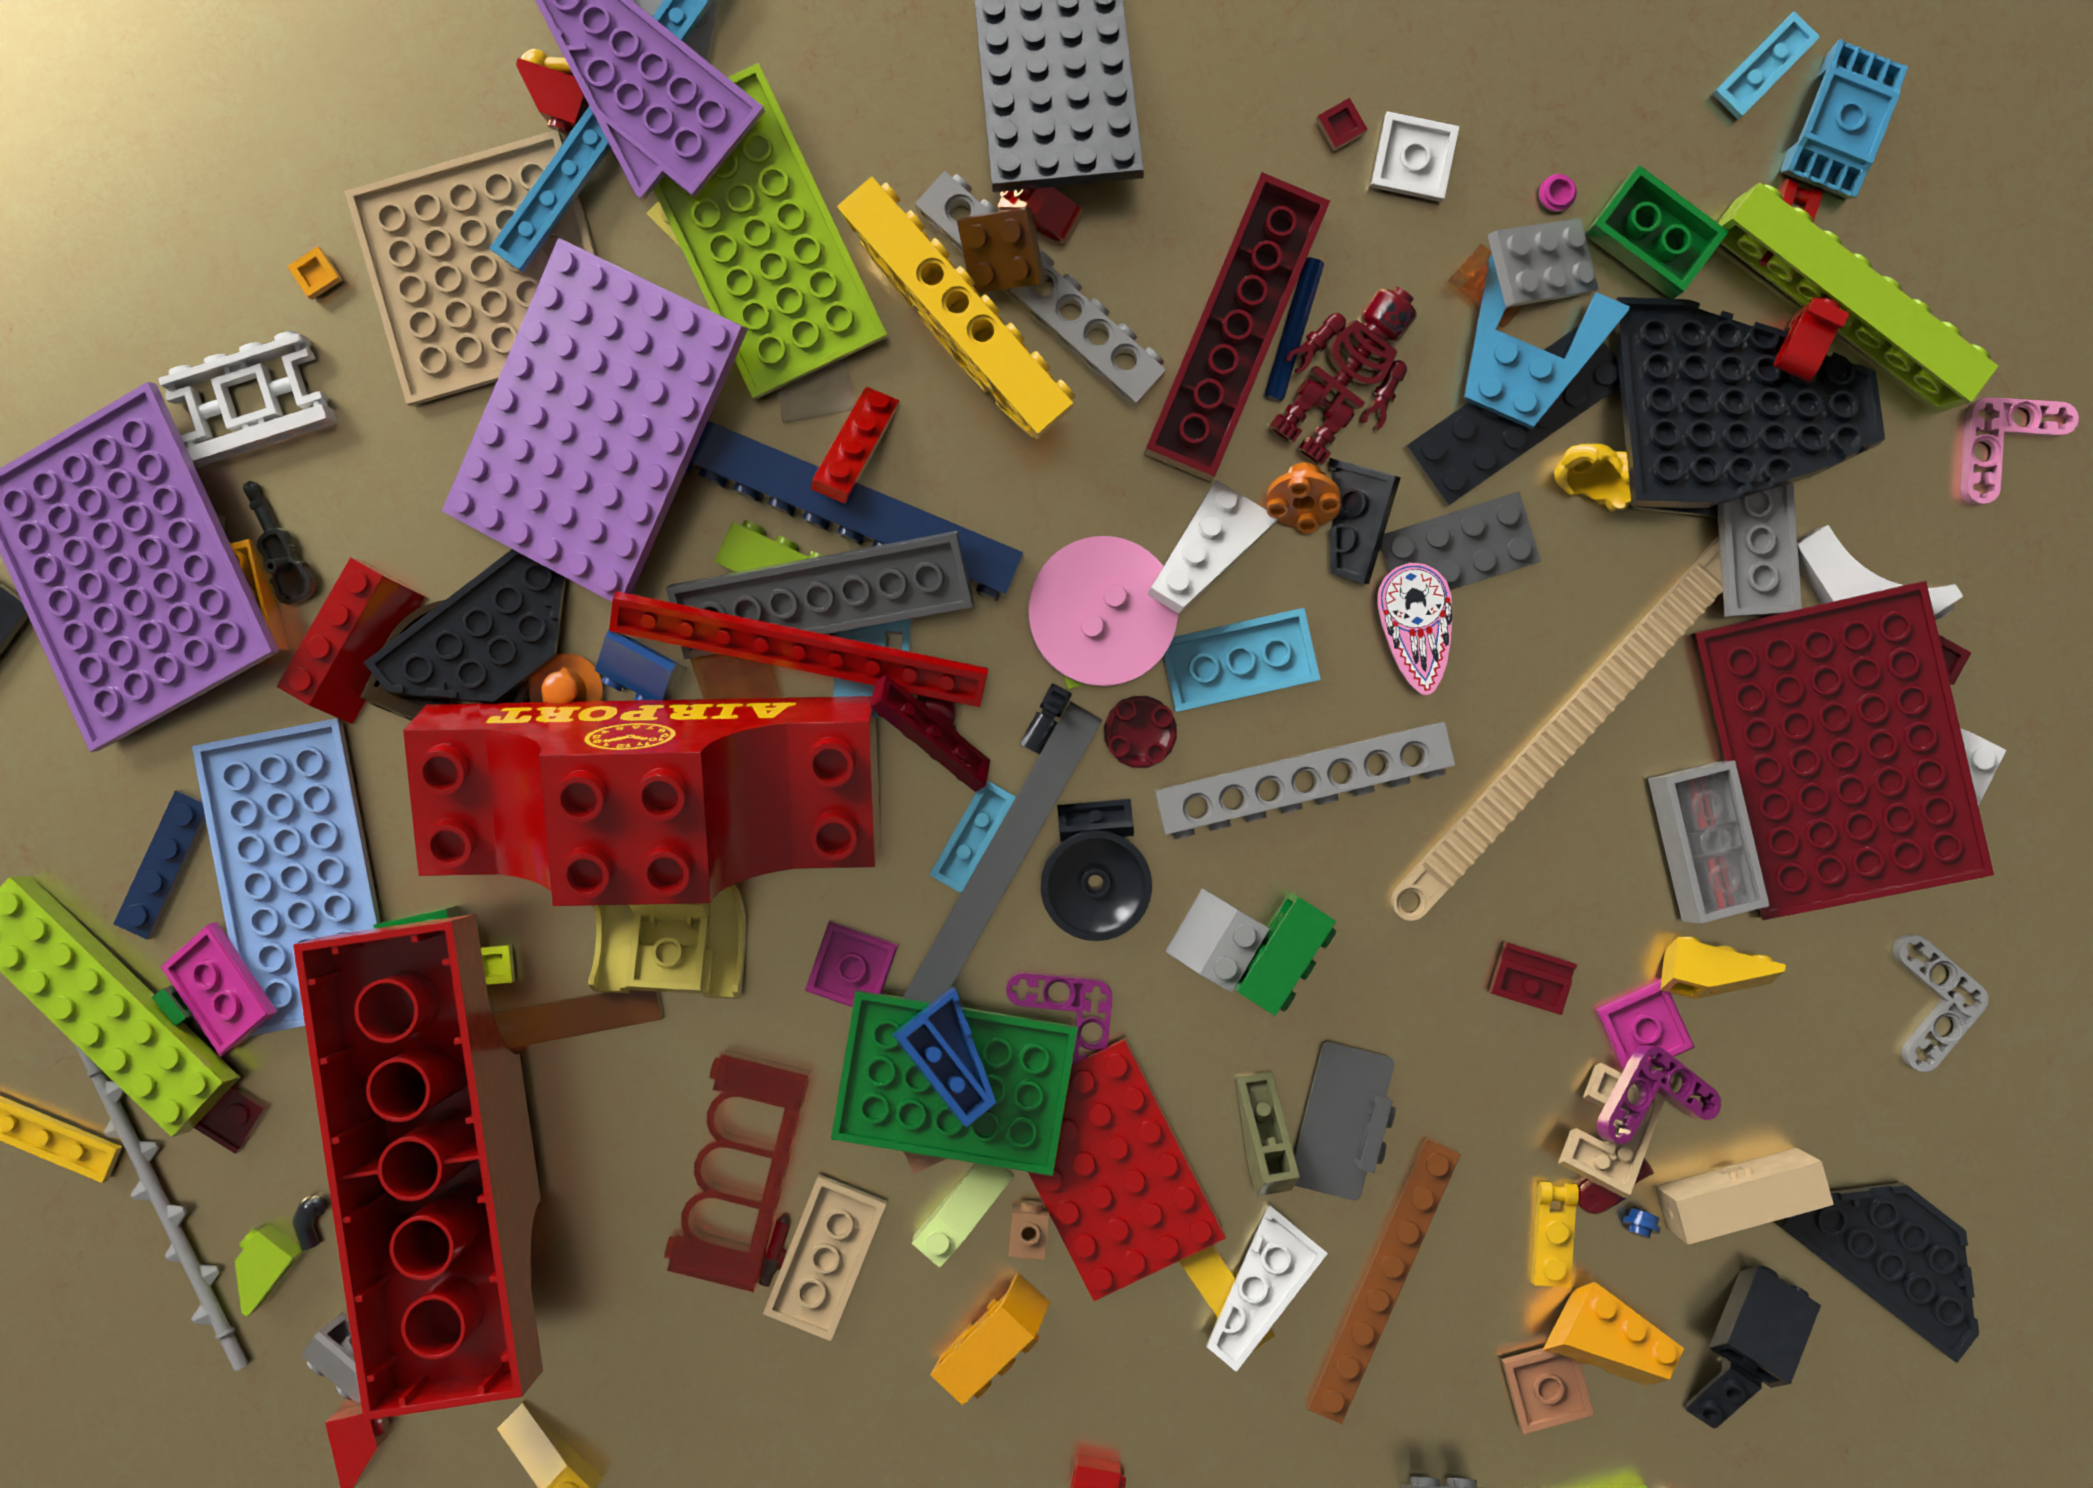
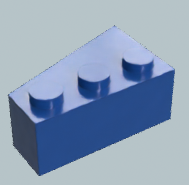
(946, 1056)

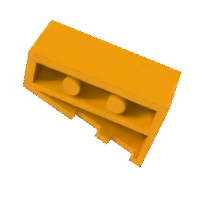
(1612, 1336)

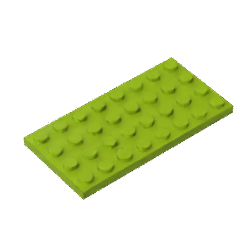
(772, 254)

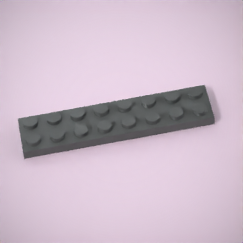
(840, 588)

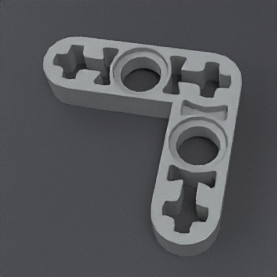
(1950, 1004)

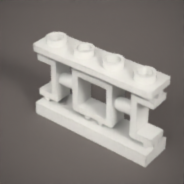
(255, 426)

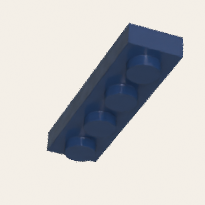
(162, 865)

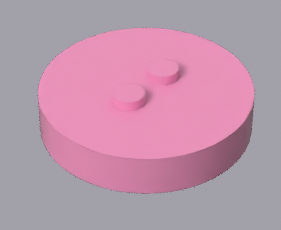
(1095, 612)

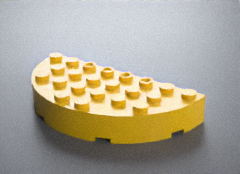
(954, 311)

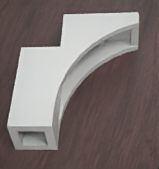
(1837, 575)

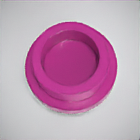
(1557, 192)

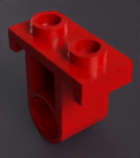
(1051, 210)
(1810, 338)

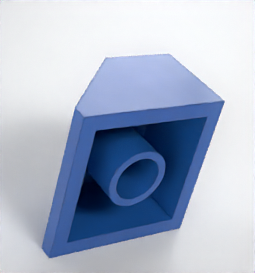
(638, 668)

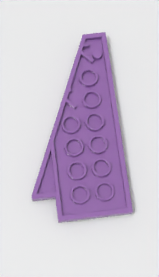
(650, 93)

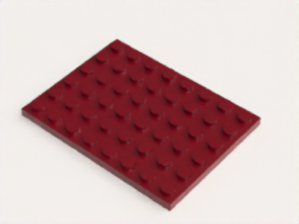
(1847, 750)

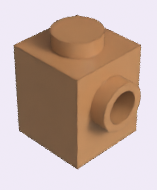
(1028, 1231)

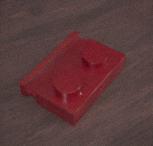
(1532, 978)
(232, 1119)

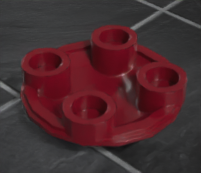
(1140, 731)

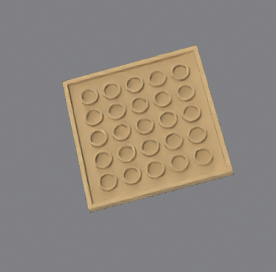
(436, 283)

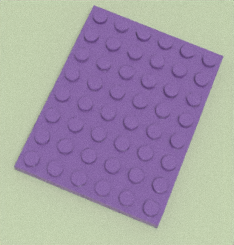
(593, 420)
(126, 569)

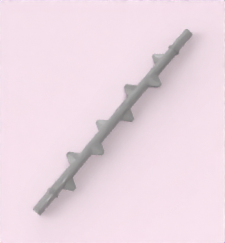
(170, 1215)

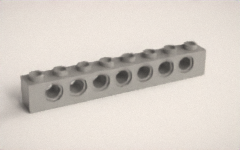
(1131, 384)
(1430, 740)

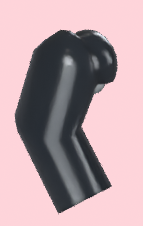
(304, 1219)

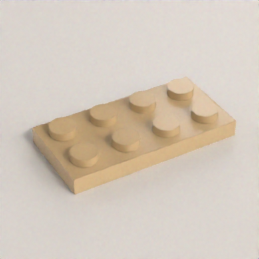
(825, 1257)

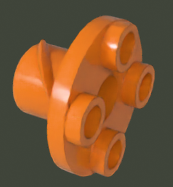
(1304, 498)
(566, 681)

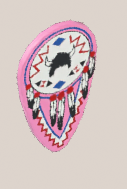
(1417, 623)

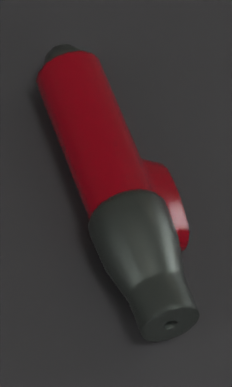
(775, 1253)

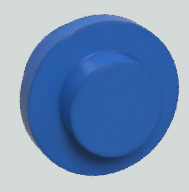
(1642, 1223)

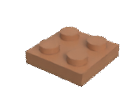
(1546, 1390)

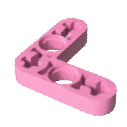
(2000, 424)

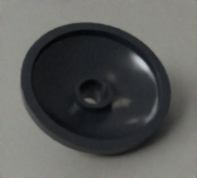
(1101, 910)

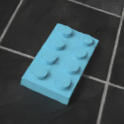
(1240, 660)

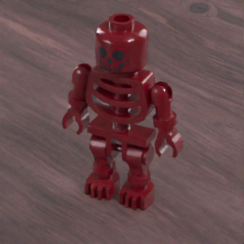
(1384, 320)

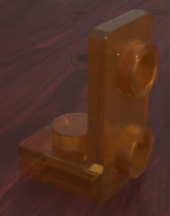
(1471, 280)

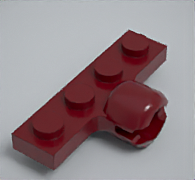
(931, 727)

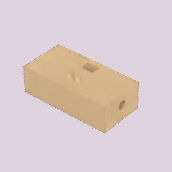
(1744, 1195)

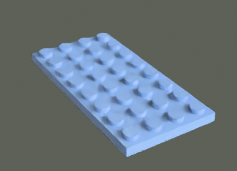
(285, 850)

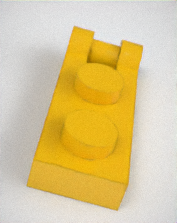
(1554, 1235)

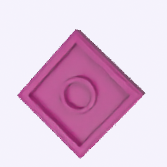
(850, 962)
(1644, 1019)

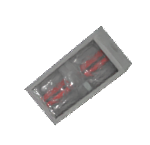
(1708, 842)

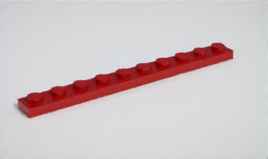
(796, 648)

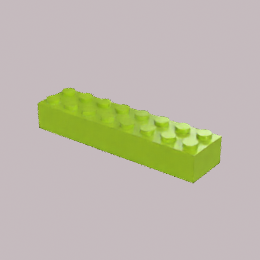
(1882, 319)
(106, 1009)

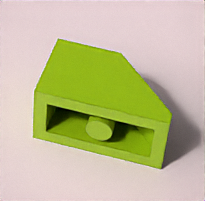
(262, 1265)

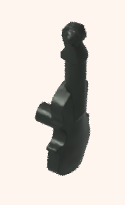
(290, 576)

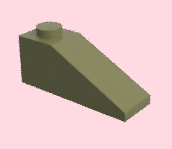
(1266, 1135)

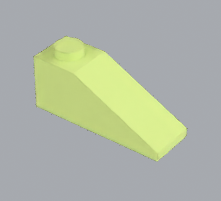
(960, 1212)

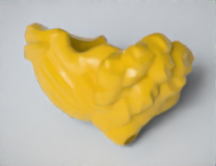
(1597, 473)

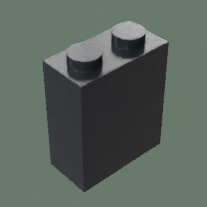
(1765, 1326)

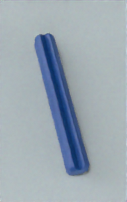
(1294, 328)

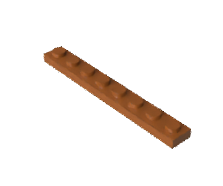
(1383, 1280)

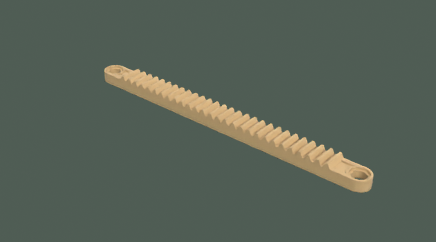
(1563, 734)

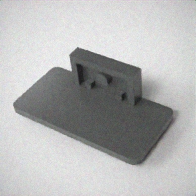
(1345, 1121)

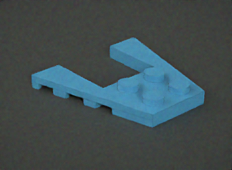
(1521, 378)

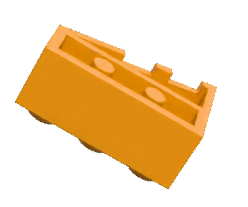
(992, 1342)

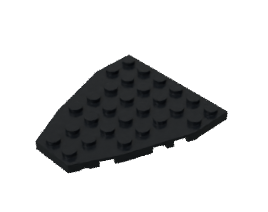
(1717, 417)

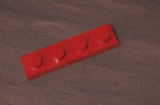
(854, 445)

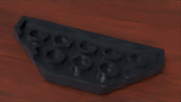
(480, 637)
(1900, 1256)

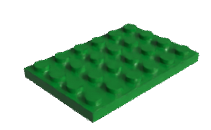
(893, 1106)

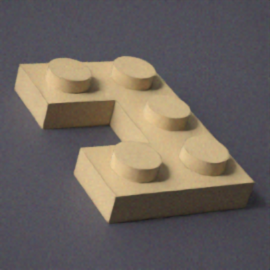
(1610, 1163)

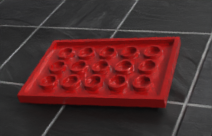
(1122, 1178)

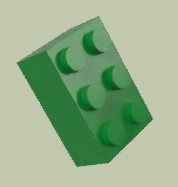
(1656, 232)
(1286, 954)

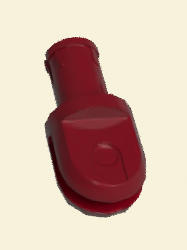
(1597, 1199)

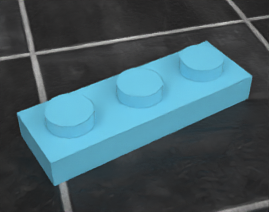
(1766, 65)
(972, 836)

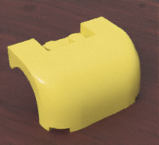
(672, 947)

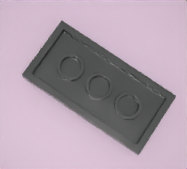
(1467, 542)

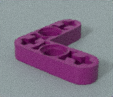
(1076, 1003)
(1649, 1083)

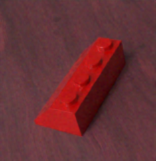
(347, 631)

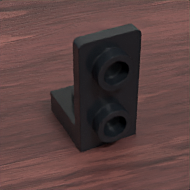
(1723, 1395)

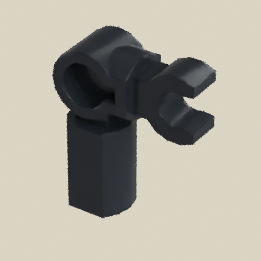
(1044, 722)

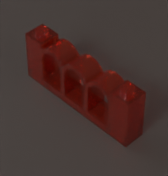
(717, 1257)

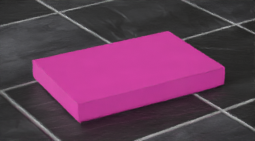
(218, 989)

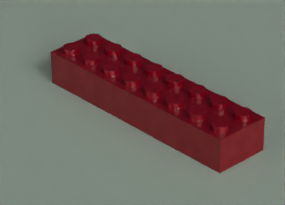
(1237, 327)

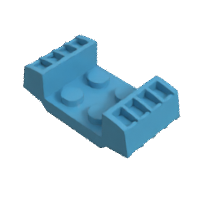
(1846, 120)

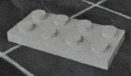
(1760, 553)

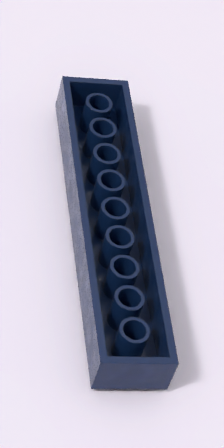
(867, 515)

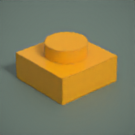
(314, 273)

